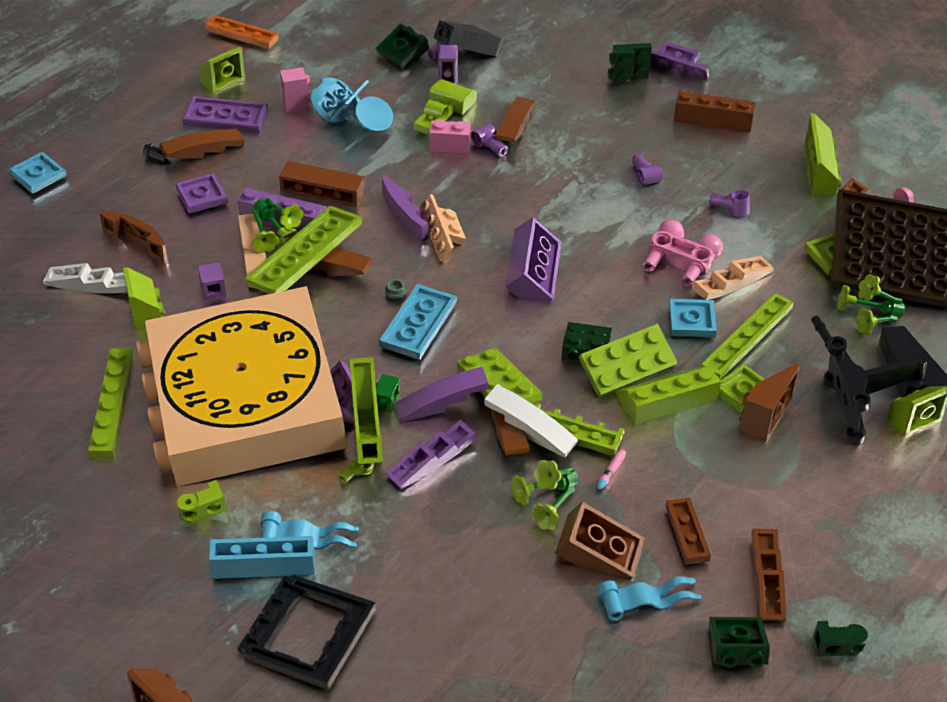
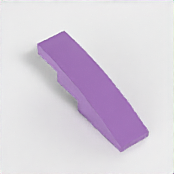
(404, 210)
(447, 391)
(431, 456)

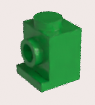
(387, 392)

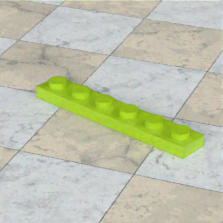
(748, 335)
(111, 403)

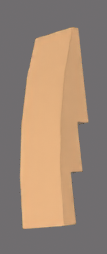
(249, 231)
(735, 277)

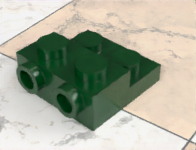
(403, 46)
(629, 62)
(583, 338)
(739, 641)

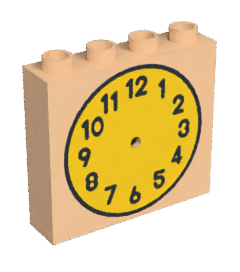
(239, 387)

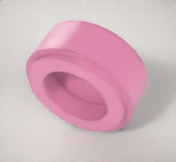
(904, 194)

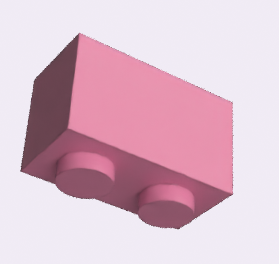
(295, 90)
(450, 137)

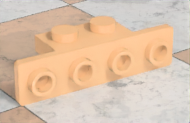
(442, 227)

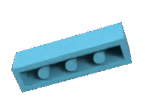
(262, 557)

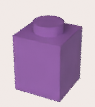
(211, 280)

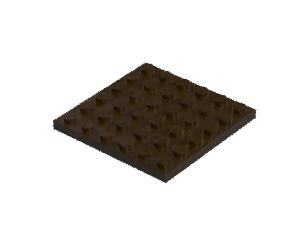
(894, 241)

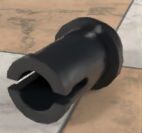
(151, 151)

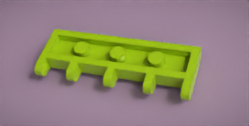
(589, 435)

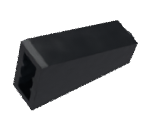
(468, 37)
(899, 345)

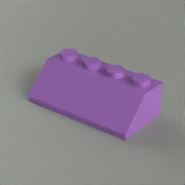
(250, 196)
(533, 262)

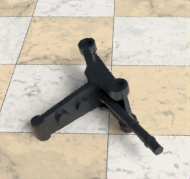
(855, 384)

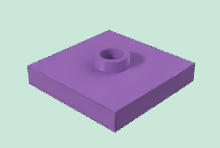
(201, 193)

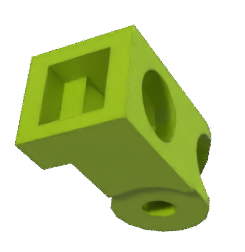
(202, 503)

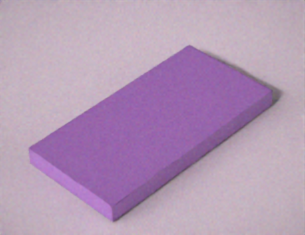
(225, 114)

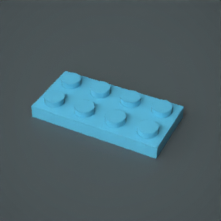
(418, 321)

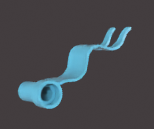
(274, 527)
(641, 594)

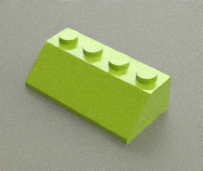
(821, 158)
(670, 394)

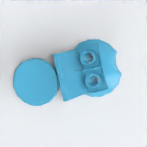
(337, 103)

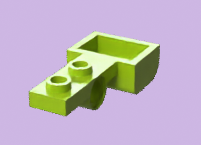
(443, 101)

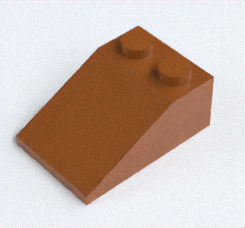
(767, 403)
(599, 542)

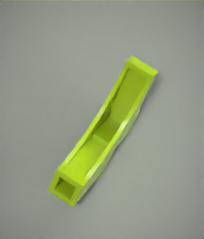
(365, 411)

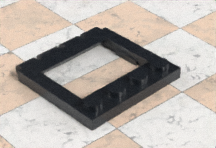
(335, 651)

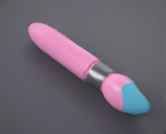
(604, 479)

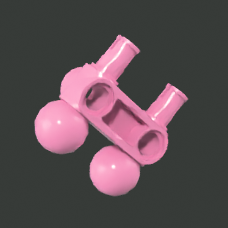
(673, 249)

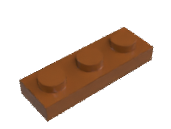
(688, 531)

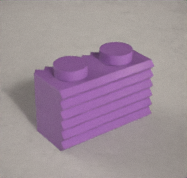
(448, 63)

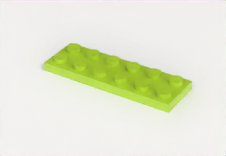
(303, 250)

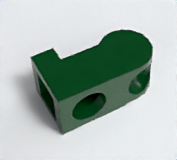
(839, 640)

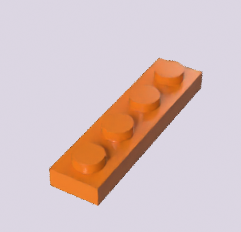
(241, 32)

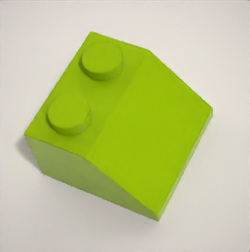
(223, 70)
(142, 298)
(918, 409)

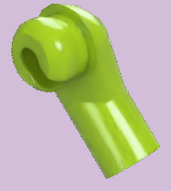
(355, 469)

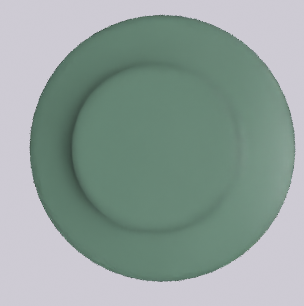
(395, 289)

